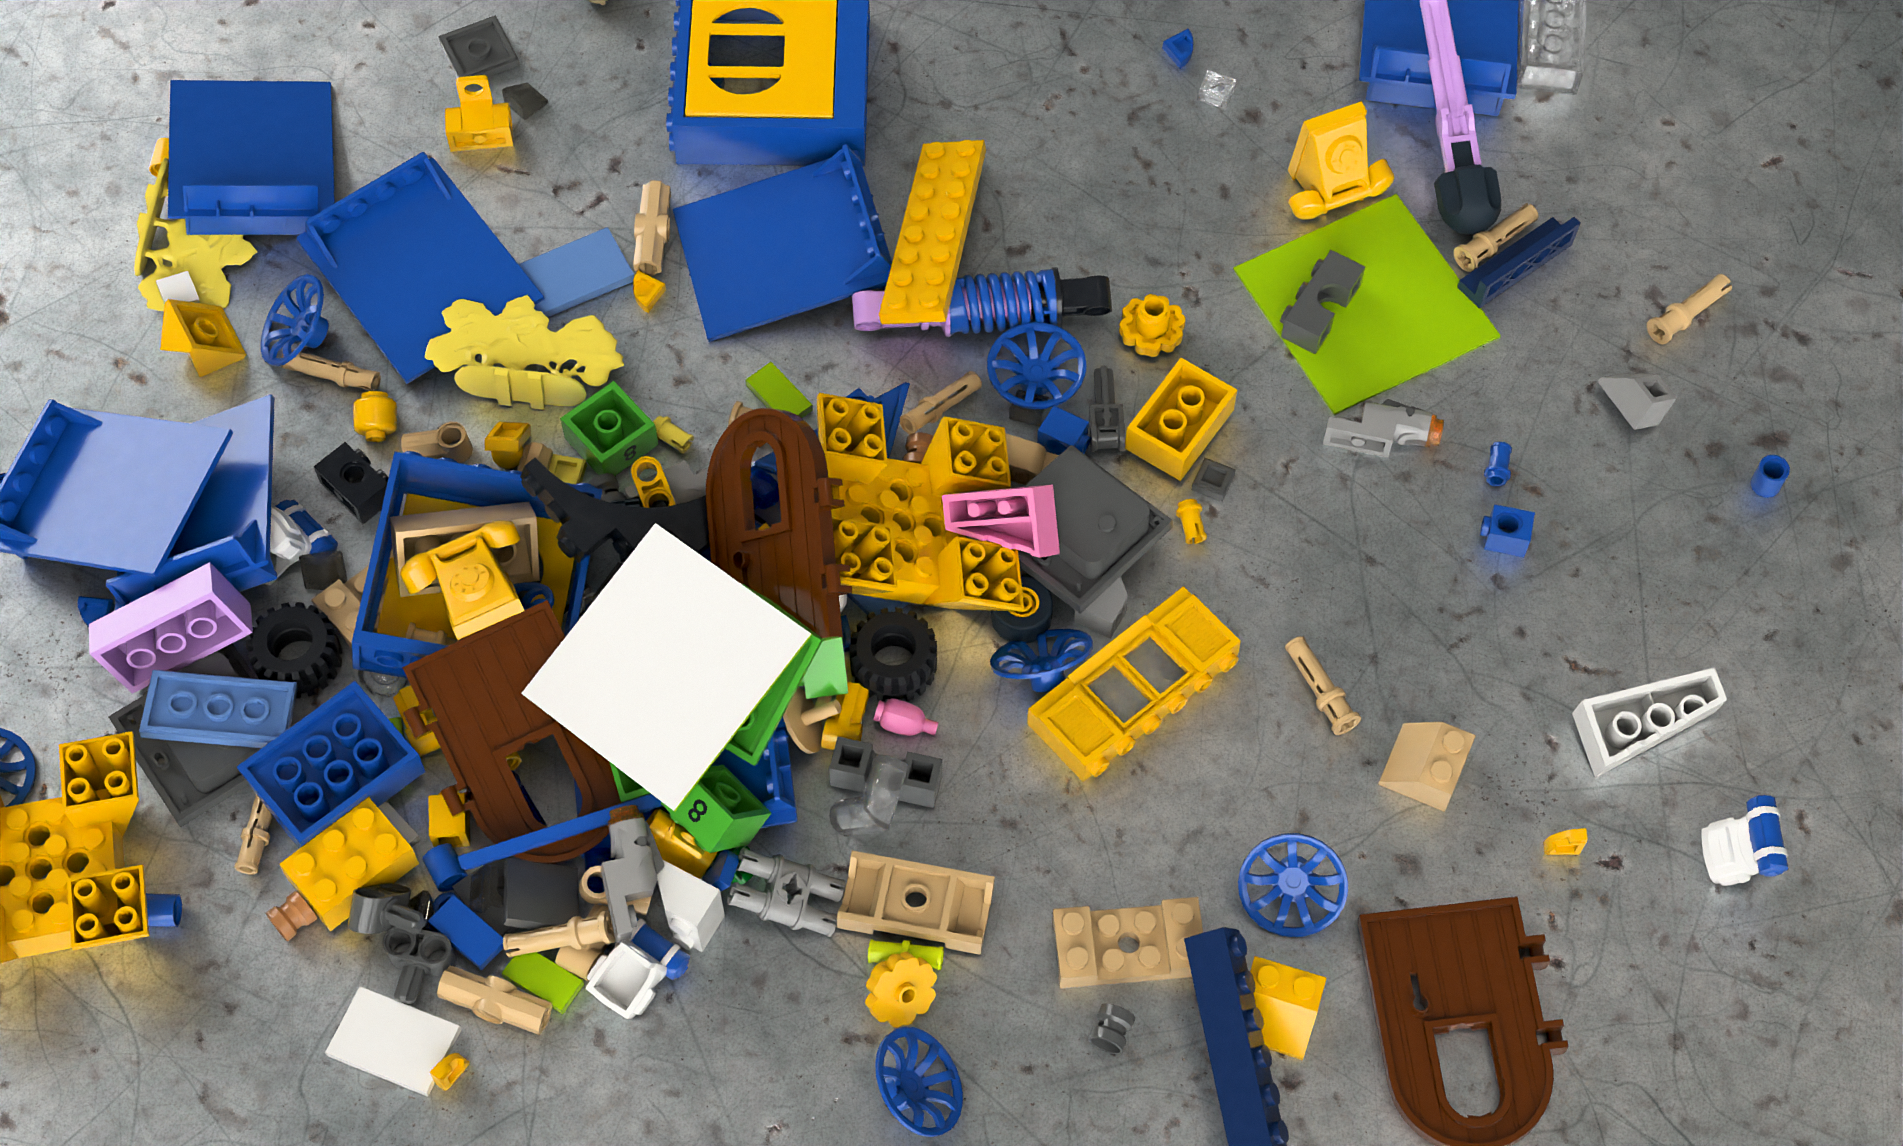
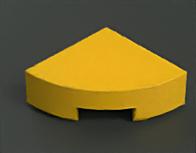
(647, 290)
(1566, 842)
(449, 1070)

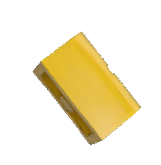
(478, 120)
(678, 845)

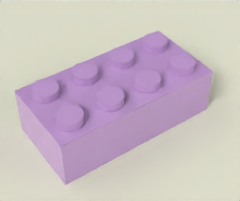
(170, 627)

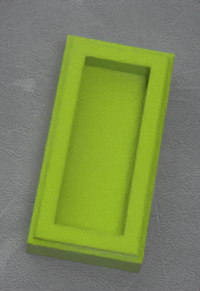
(777, 391)
(543, 979)

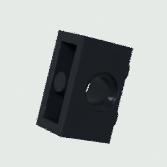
(339, 471)

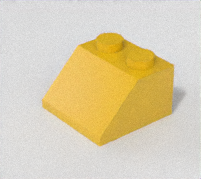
(1287, 1004)

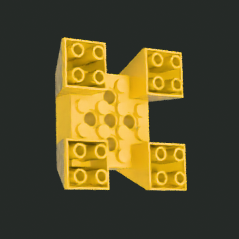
(895, 512)
(79, 831)

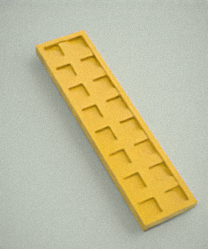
(933, 233)

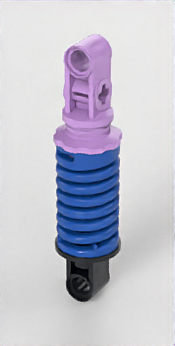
(1002, 300)

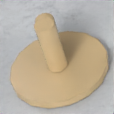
(804, 719)

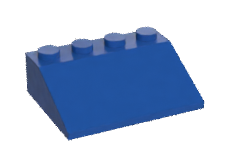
(331, 764)

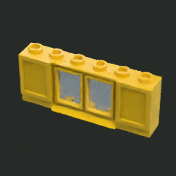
(1134, 684)

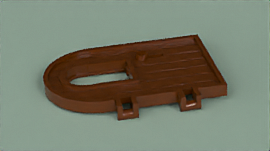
(793, 558)
(485, 718)
(1465, 980)

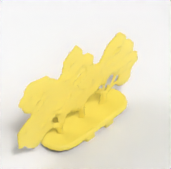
(198, 254)
(518, 340)

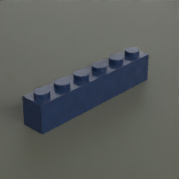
(1235, 1039)

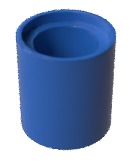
(1765, 485)
(444, 867)
(164, 910)

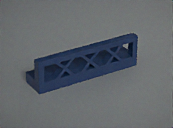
(1518, 260)

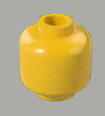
(375, 416)

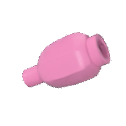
(903, 718)

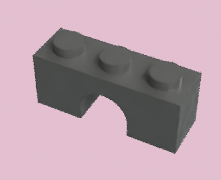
(1332, 280)
(853, 762)

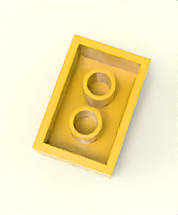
(1180, 419)
(346, 856)

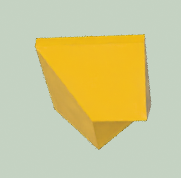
(202, 334)

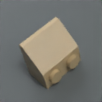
(1427, 762)

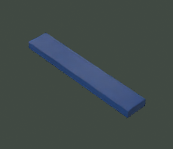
(550, 834)

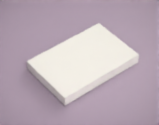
(392, 1040)

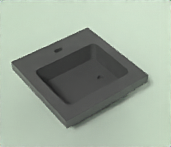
(1099, 530)
(193, 773)

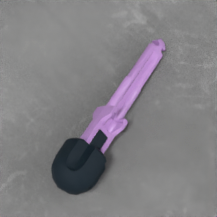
(1466, 192)

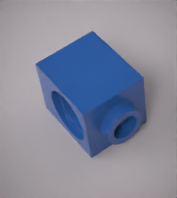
(1061, 430)
(1517, 521)

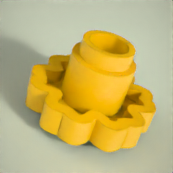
(1152, 325)
(900, 989)

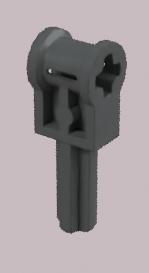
(1105, 416)

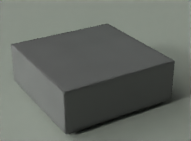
(1213, 479)

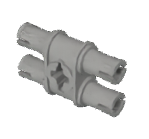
(773, 901)

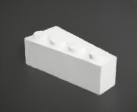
(1638, 718)

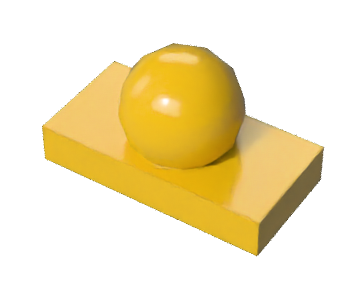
(507, 443)

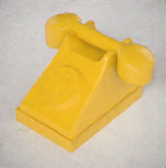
(1333, 163)
(470, 578)

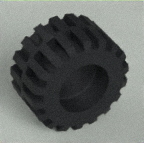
(289, 626)
(893, 630)

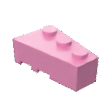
(1009, 516)

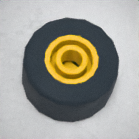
(1030, 621)

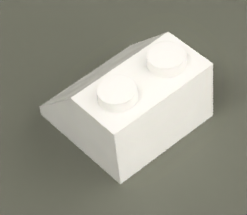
(690, 906)

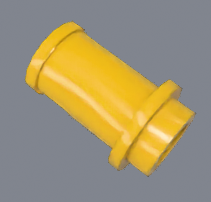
(1191, 520)

